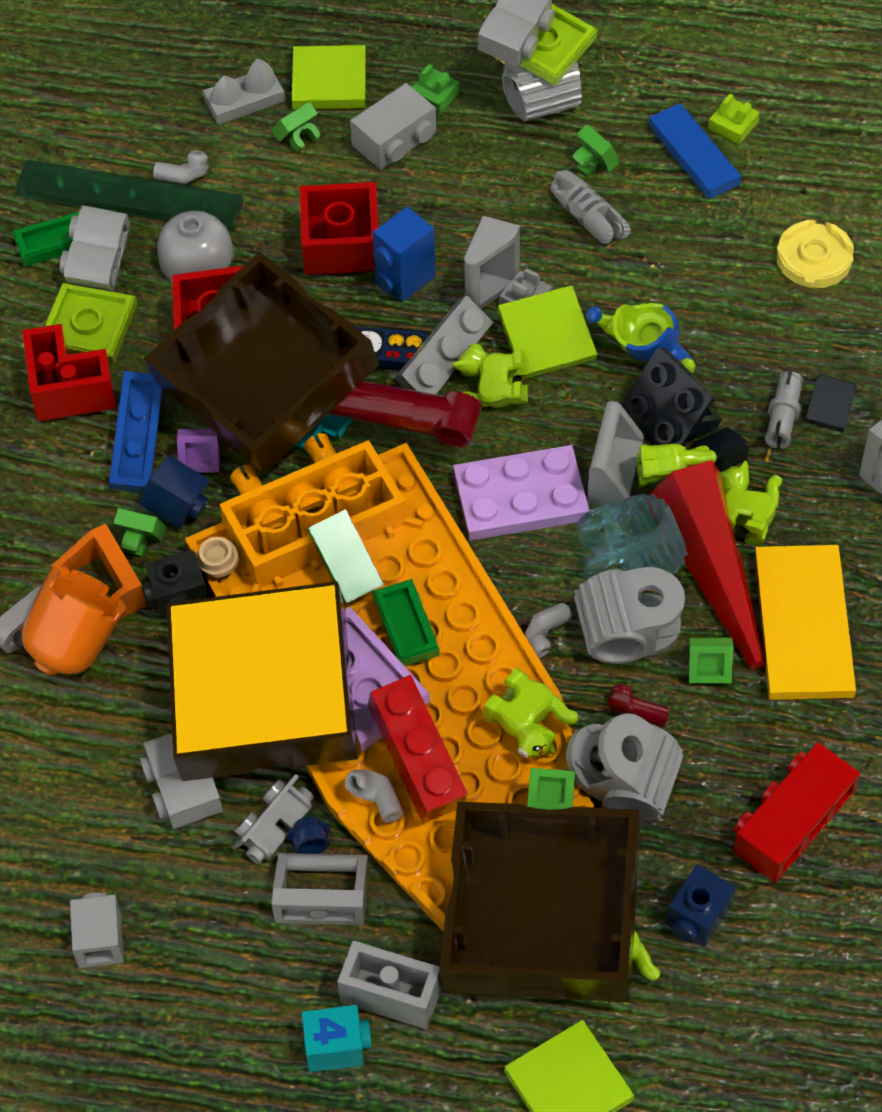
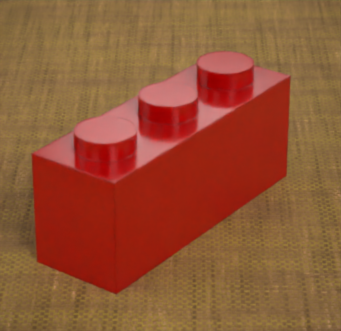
(416, 748)
(795, 811)

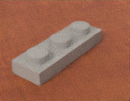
(433, 360)

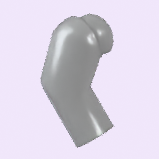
(185, 173)
(542, 623)
(375, 789)

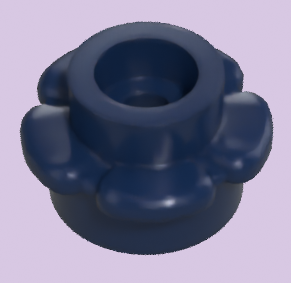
(309, 835)

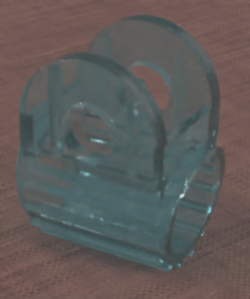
(645, 539)

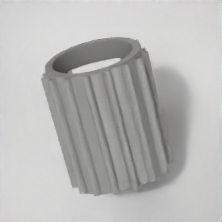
(535, 97)
(624, 623)
(637, 764)

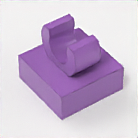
(199, 449)

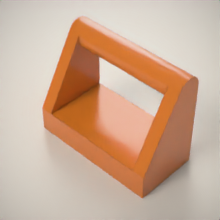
(101, 544)

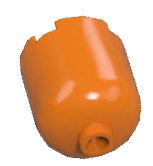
(70, 622)

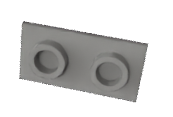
(283, 805)

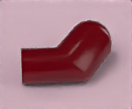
(622, 702)

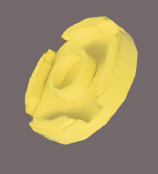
(815, 254)

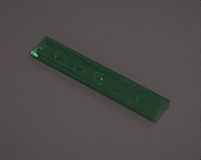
(124, 193)

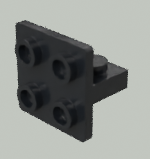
(670, 401)

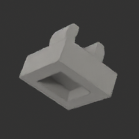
(522, 286)

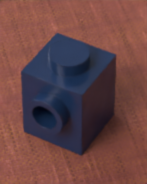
(175, 492)
(700, 906)

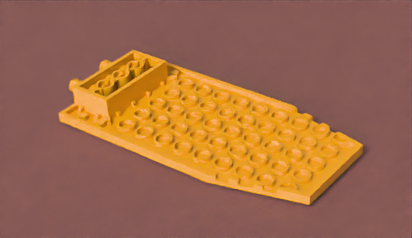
(478, 638)

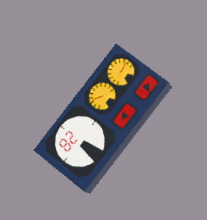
(393, 346)

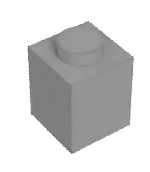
(96, 930)

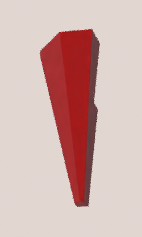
(713, 558)

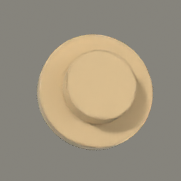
(217, 557)

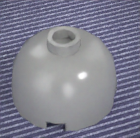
(193, 244)

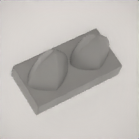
(244, 95)

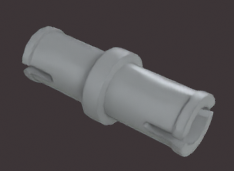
(784, 410)

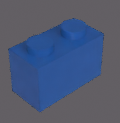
(404, 254)

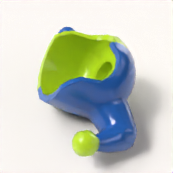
(643, 330)

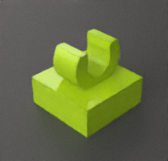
(733, 119)

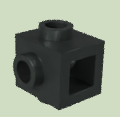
(173, 580)

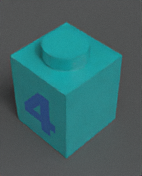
(335, 1038)

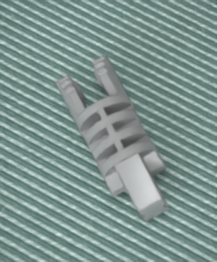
(589, 207)

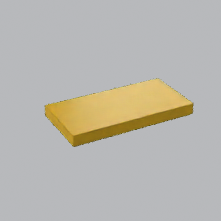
(804, 622)

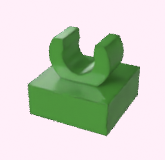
(437, 88)
(297, 123)
(594, 151)
(137, 530)
(710, 660)
(551, 789)

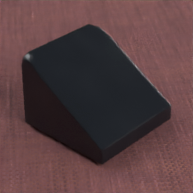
(831, 402)
(727, 445)

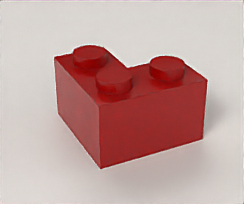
(64, 382)

